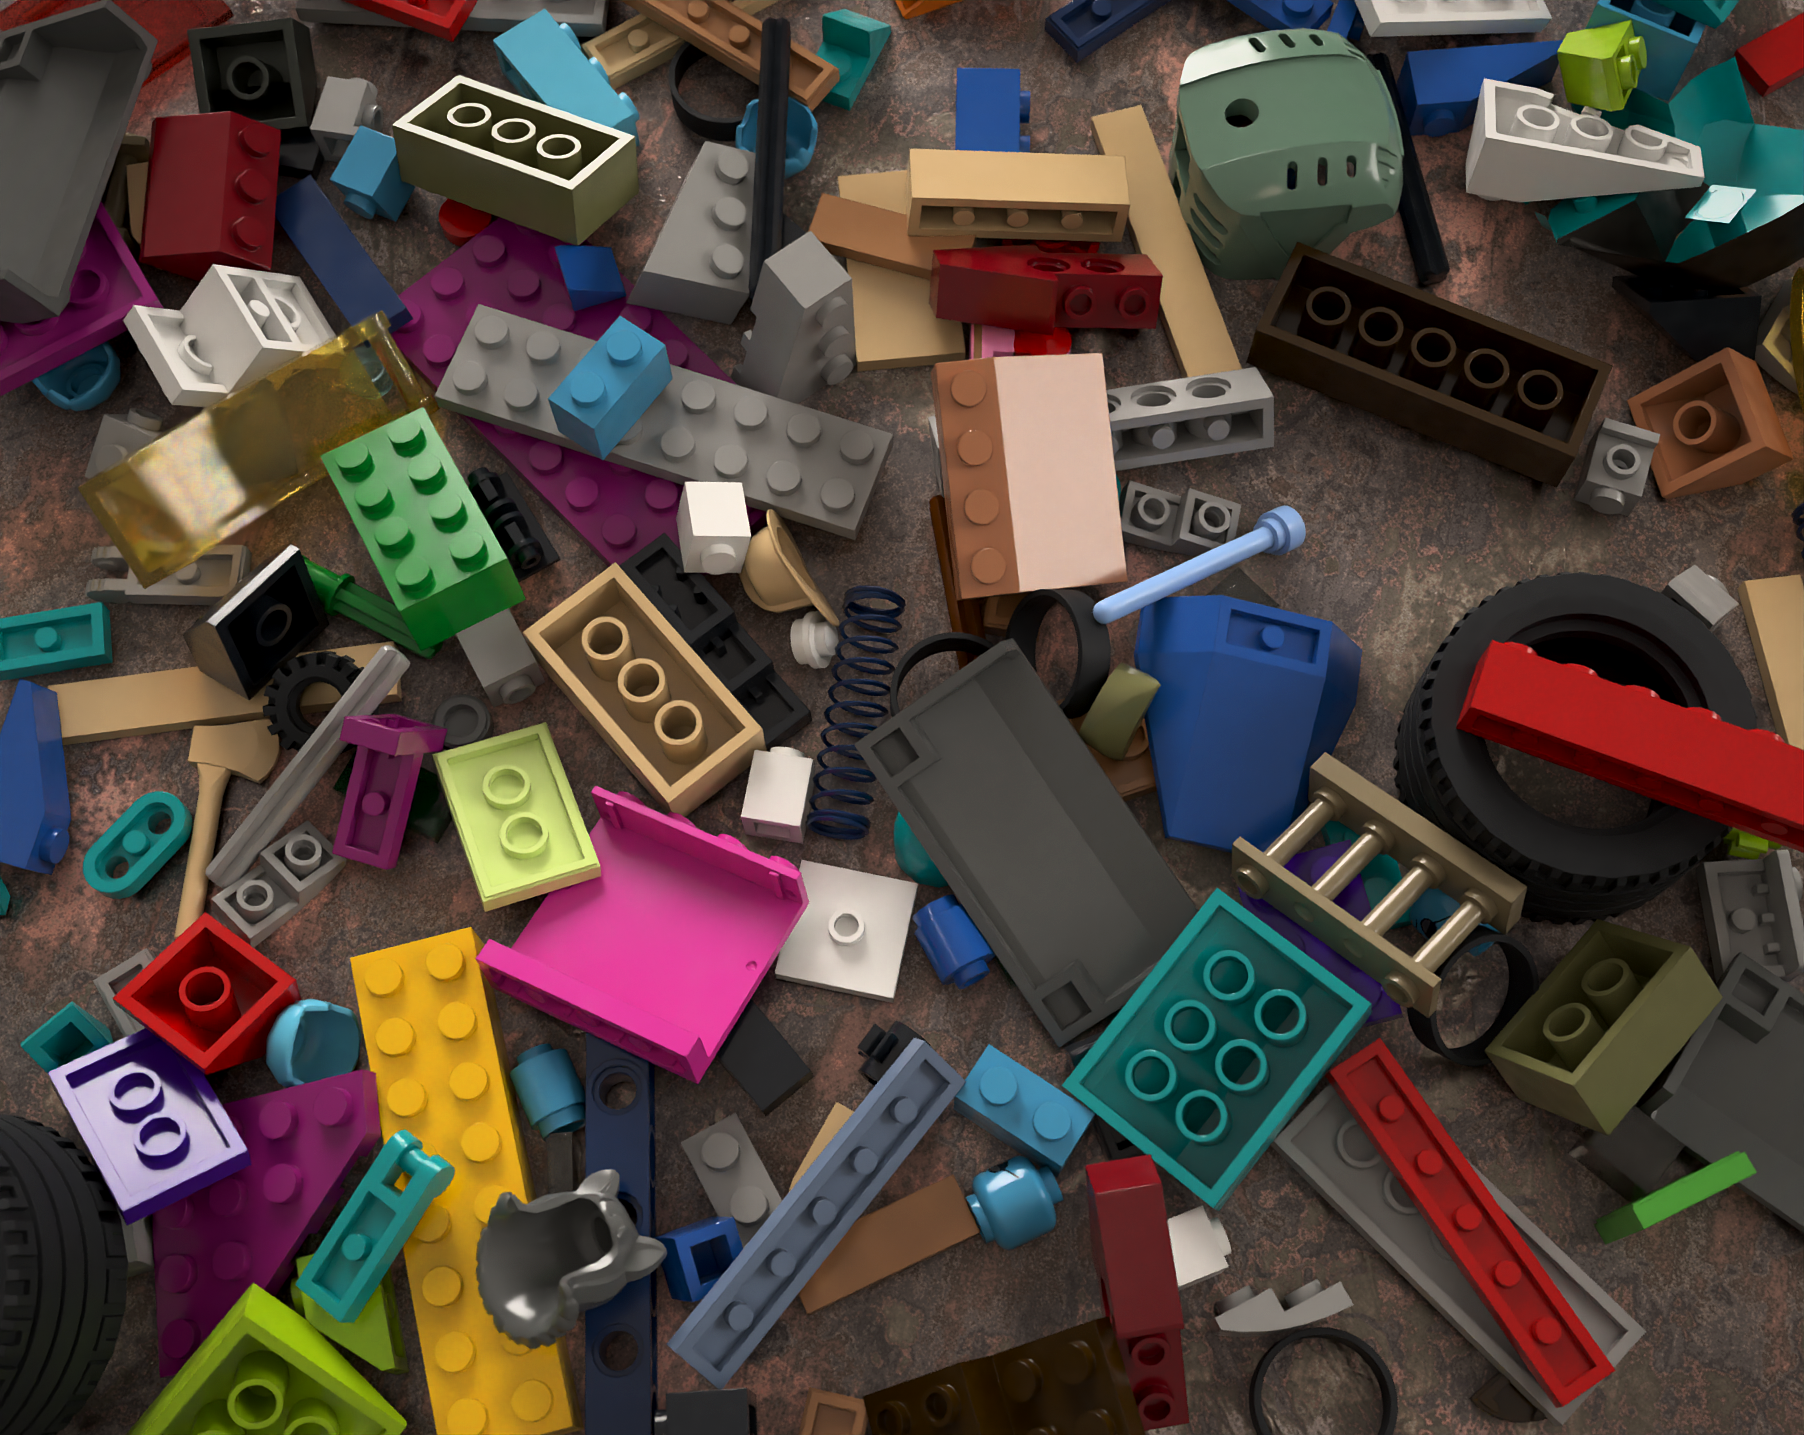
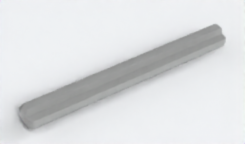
(306, 768)

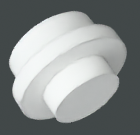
(813, 640)

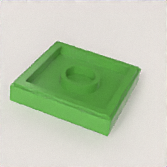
(1674, 1197)

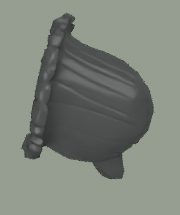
(559, 1258)

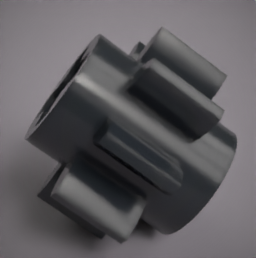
(883, 1049)

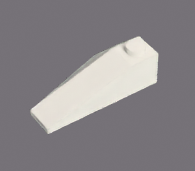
(1542, 152)

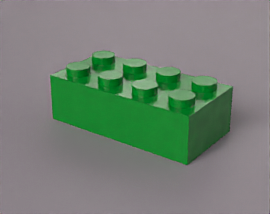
(423, 528)

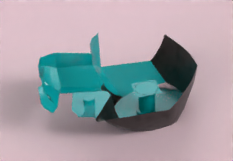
(1733, 227)

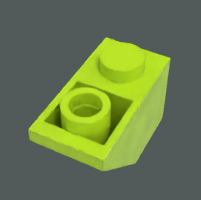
(1602, 65)

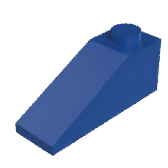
(1444, 85)
(33, 782)

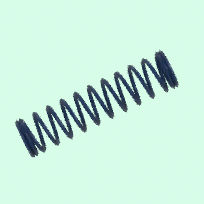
(864, 613)

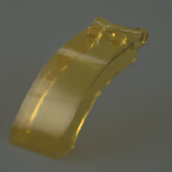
(247, 451)

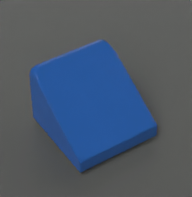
(589, 275)

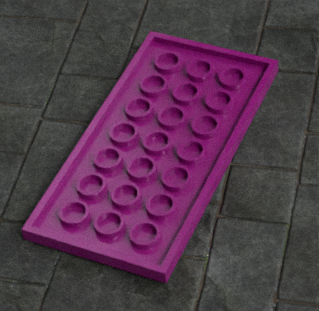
(520, 274)

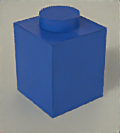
(699, 1256)

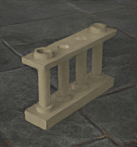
(1384, 828)

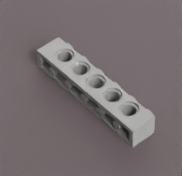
(1180, 419)

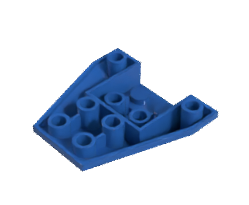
(1240, 713)

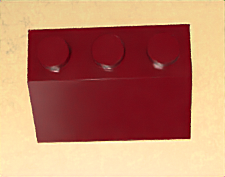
(210, 193)

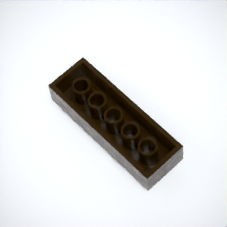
(1428, 364)

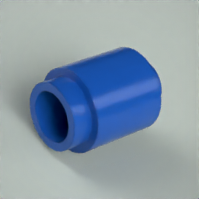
(952, 942)

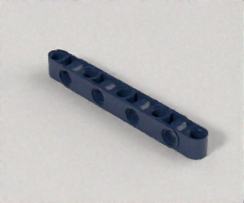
(622, 1141)

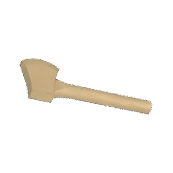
(218, 752)

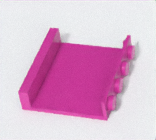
(658, 943)

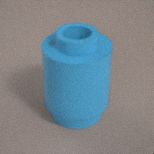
(549, 1090)

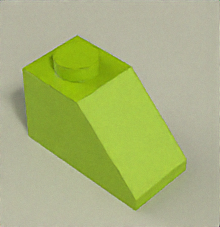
(373, 1335)

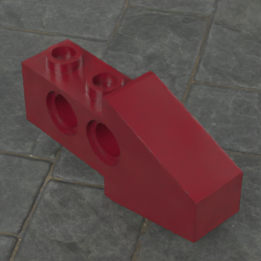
(1044, 289)
(1139, 1284)

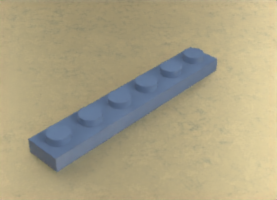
(816, 1214)

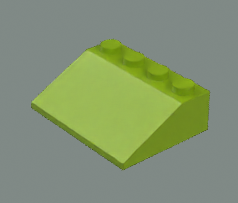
(267, 1376)

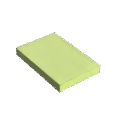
(516, 816)

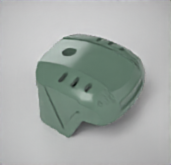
(1309, 106)

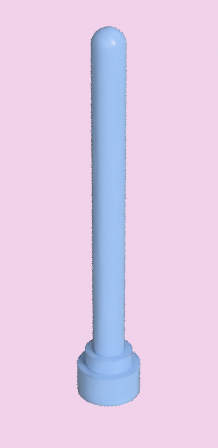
(1274, 534)

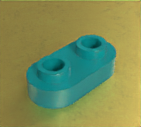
(135, 841)

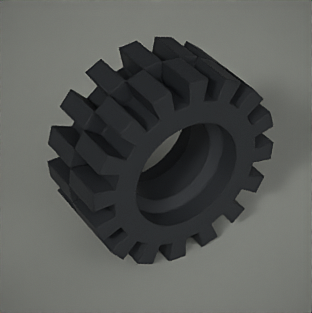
(291, 682)

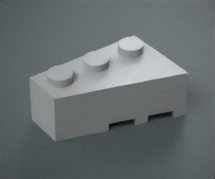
(705, 243)
(801, 324)

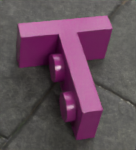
(382, 784)

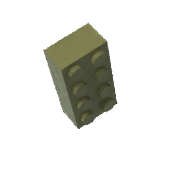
(517, 159)

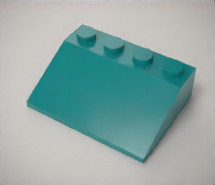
(1218, 1048)

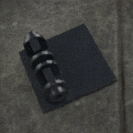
(512, 523)

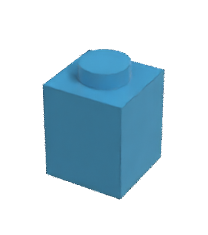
(372, 176)

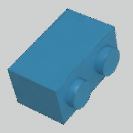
(611, 387)
(1023, 1110)

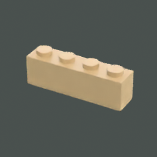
(1016, 195)

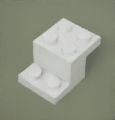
(227, 333)

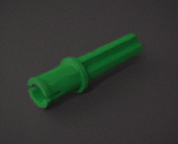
(360, 605)

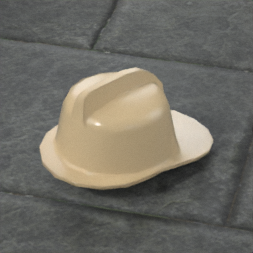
(777, 574)

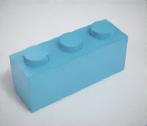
(549, 68)

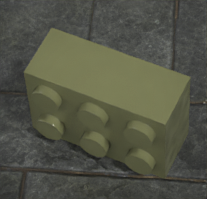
(1604, 1025)

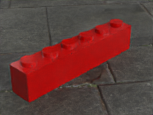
(1638, 742)

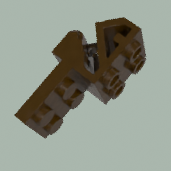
(1044, 1387)

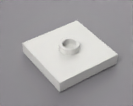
(849, 932)

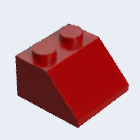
(210, 997)

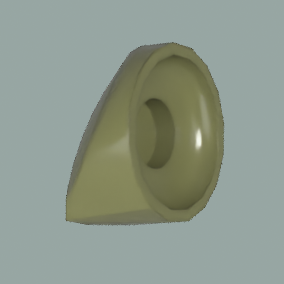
(1118, 711)

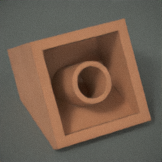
(1711, 426)

